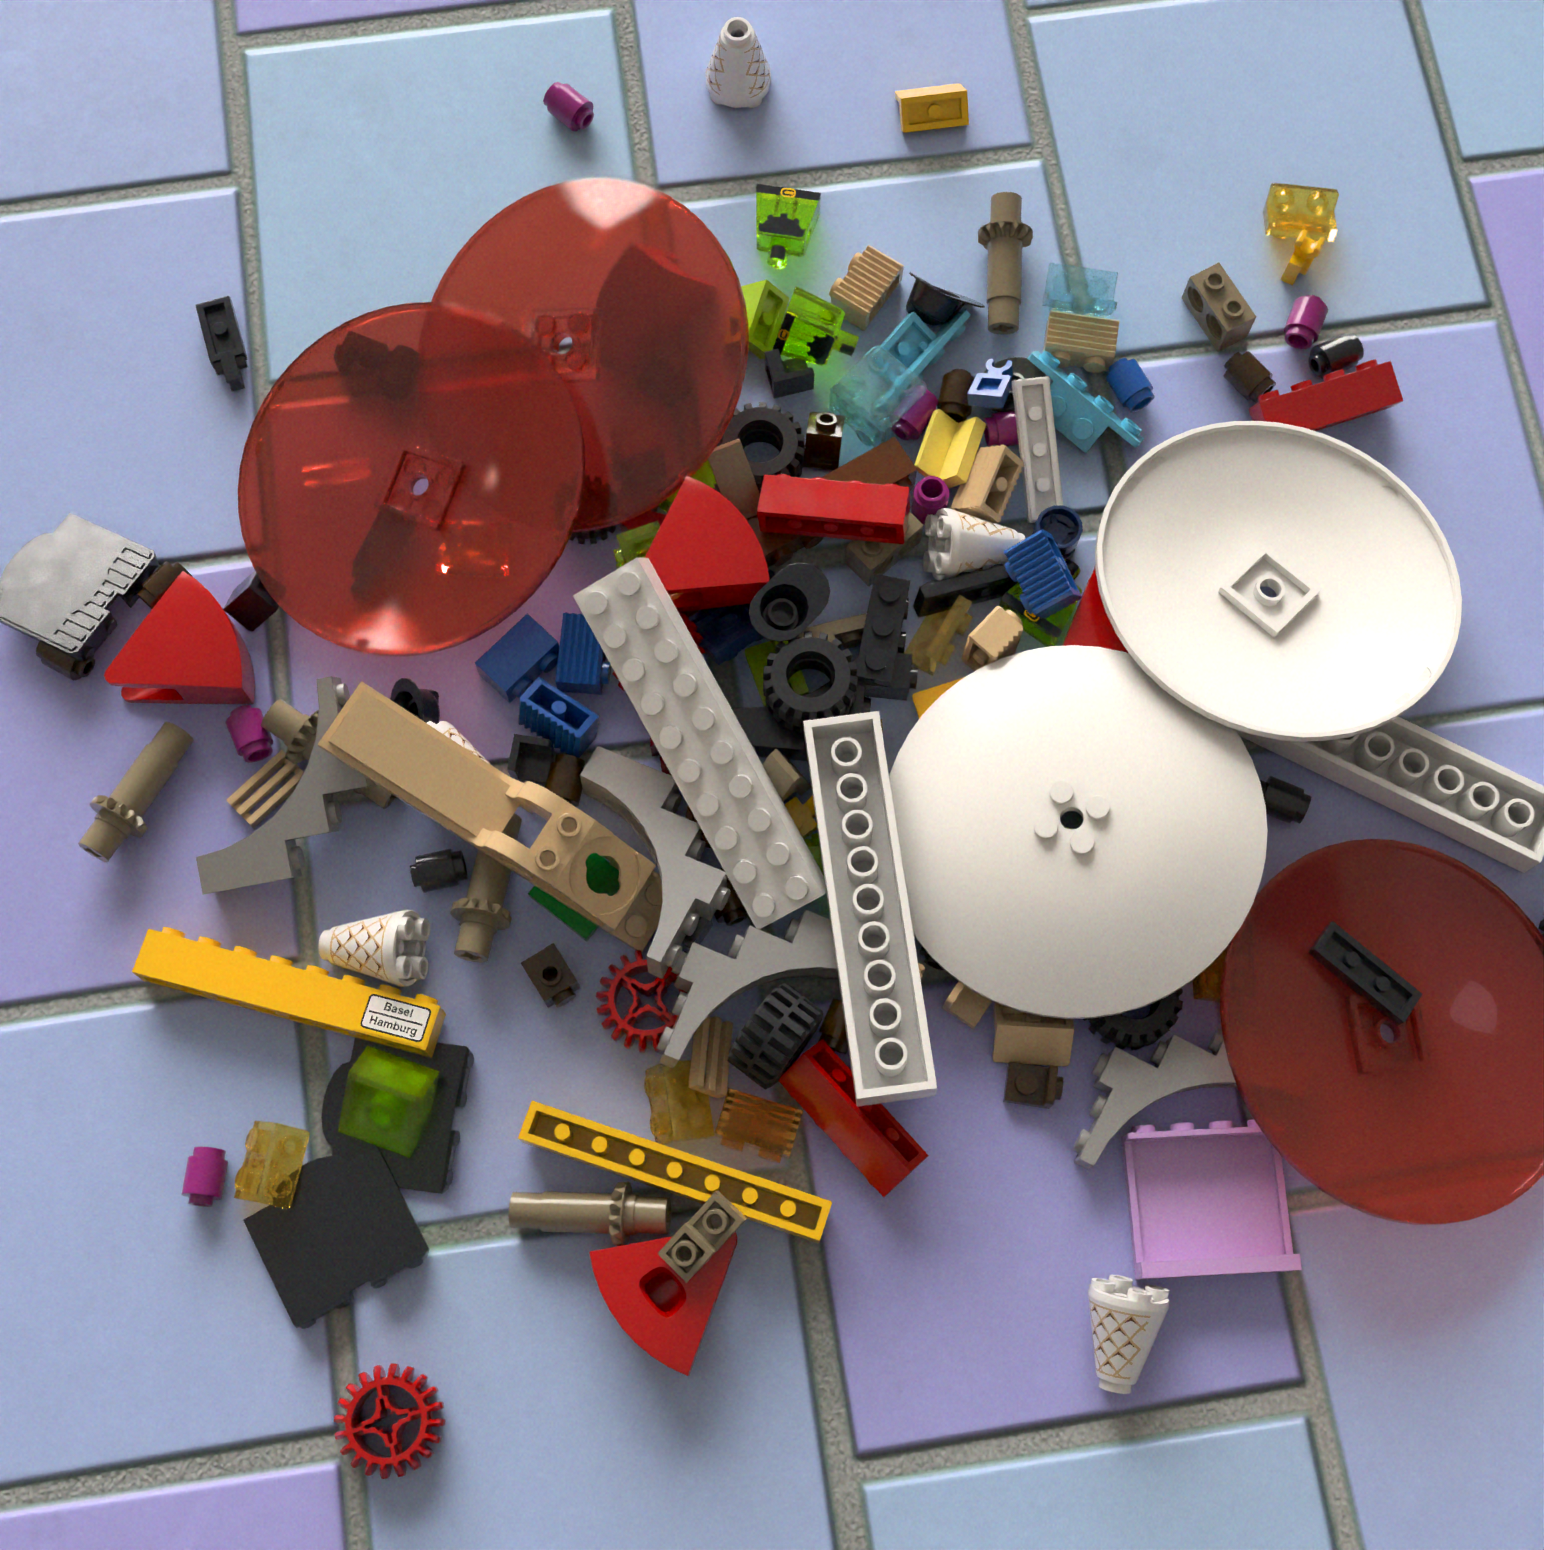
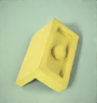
(949, 448)

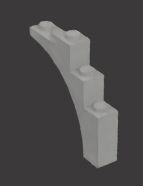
(649, 804)
(310, 811)
(757, 960)
(1136, 1084)

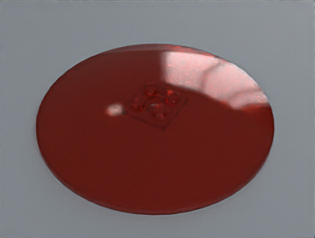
(649, 323)
(352, 432)
(1450, 1108)

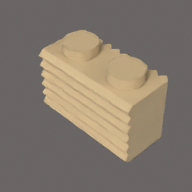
(866, 286)
(1081, 340)
(989, 483)
(993, 639)

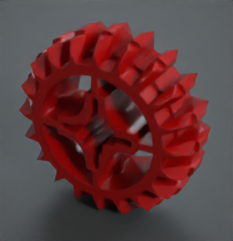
(635, 1014)
(394, 1439)

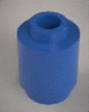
(1130, 384)

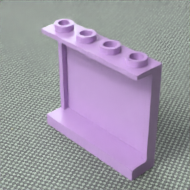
(1206, 1202)

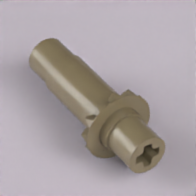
(1004, 240)
(299, 735)
(123, 810)
(483, 908)
(598, 1213)

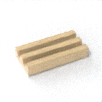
(259, 778)
(714, 1057)

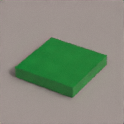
(600, 878)

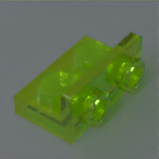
(634, 543)

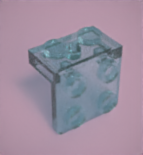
(1080, 290)
(875, 395)

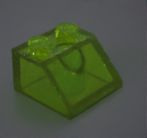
(387, 1100)

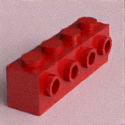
(1334, 400)
(834, 508)
(862, 1133)

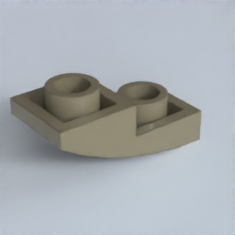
(735, 477)
(702, 1236)

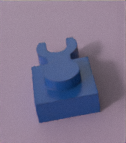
(992, 387)

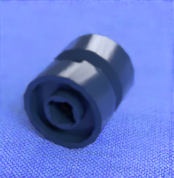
(1063, 525)

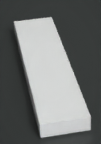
(1037, 445)

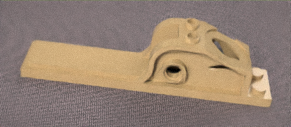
(480, 800)

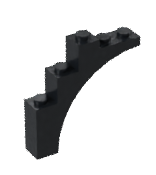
(767, 734)

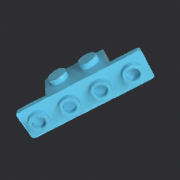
(917, 345)
(1079, 413)

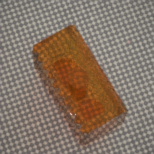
(758, 1125)

